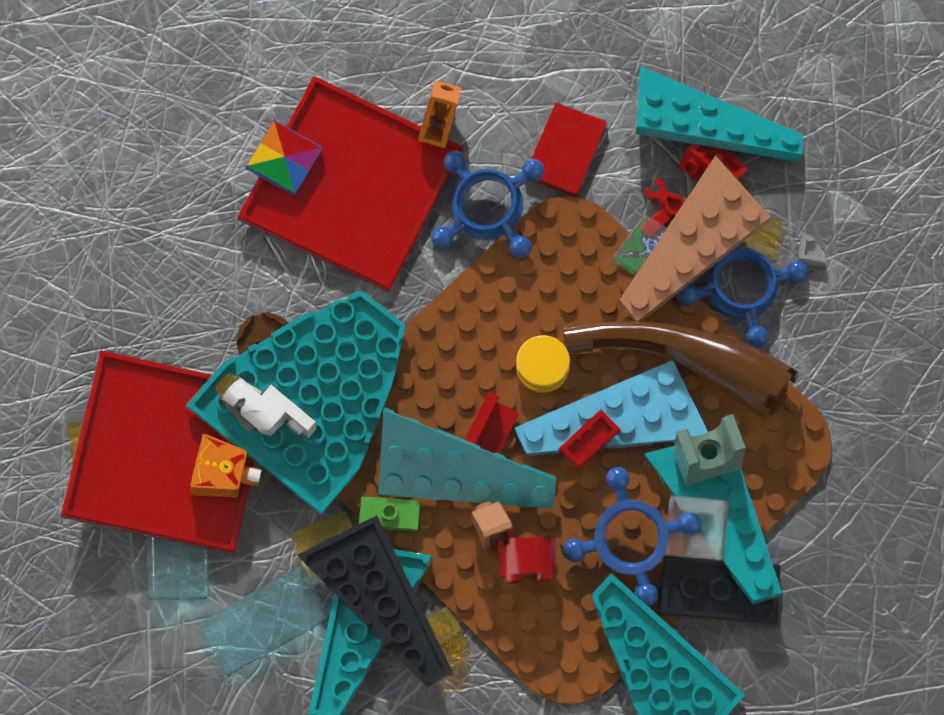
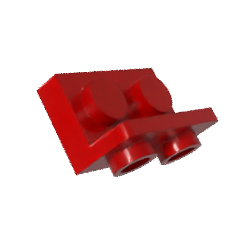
(699, 157)

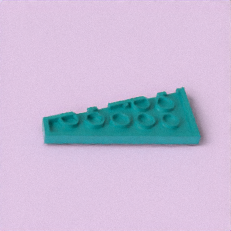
(690, 116)
(444, 467)

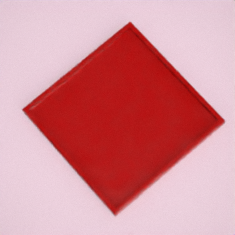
(363, 192)
(141, 458)

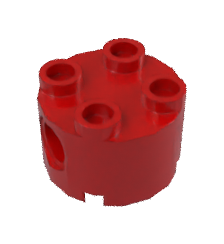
(527, 559)

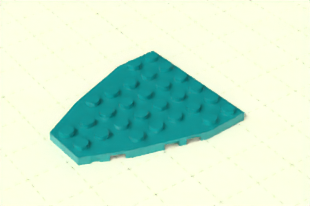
(335, 370)

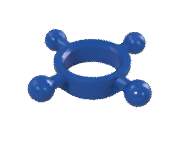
(519, 245)
(756, 335)
(618, 480)

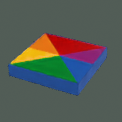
(283, 158)

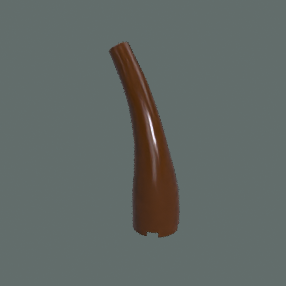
(730, 365)

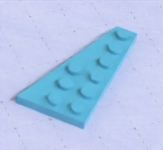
(644, 408)

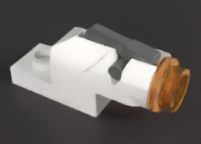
(262, 411)

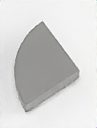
(811, 252)

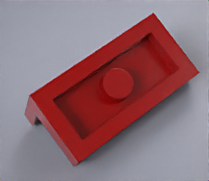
(492, 425)

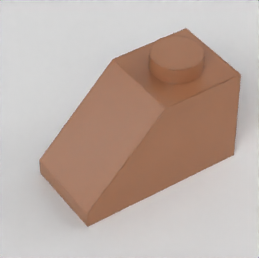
(491, 524)

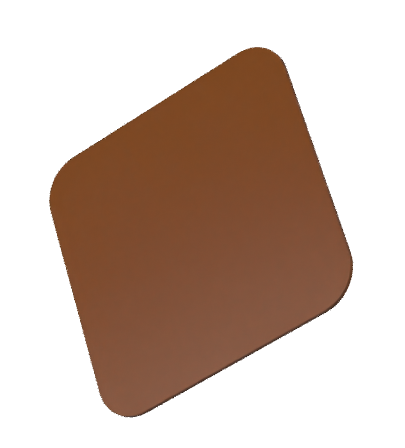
(470, 346)

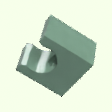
(723, 442)

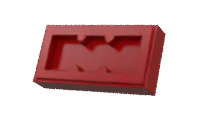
(589, 439)

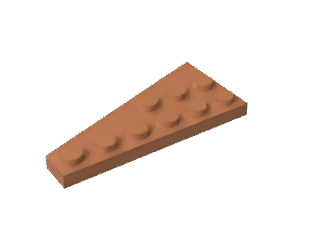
(704, 231)

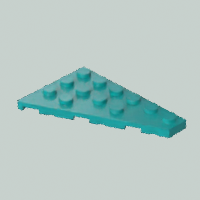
(656, 662)

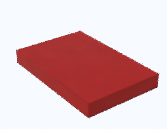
(568, 148)

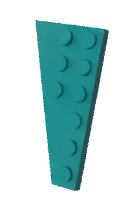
(745, 546)
(352, 647)

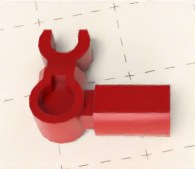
(667, 202)

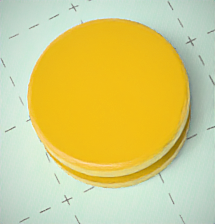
(543, 364)

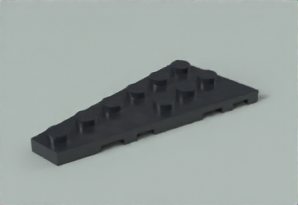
(373, 585)

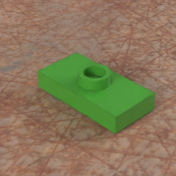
(392, 513)

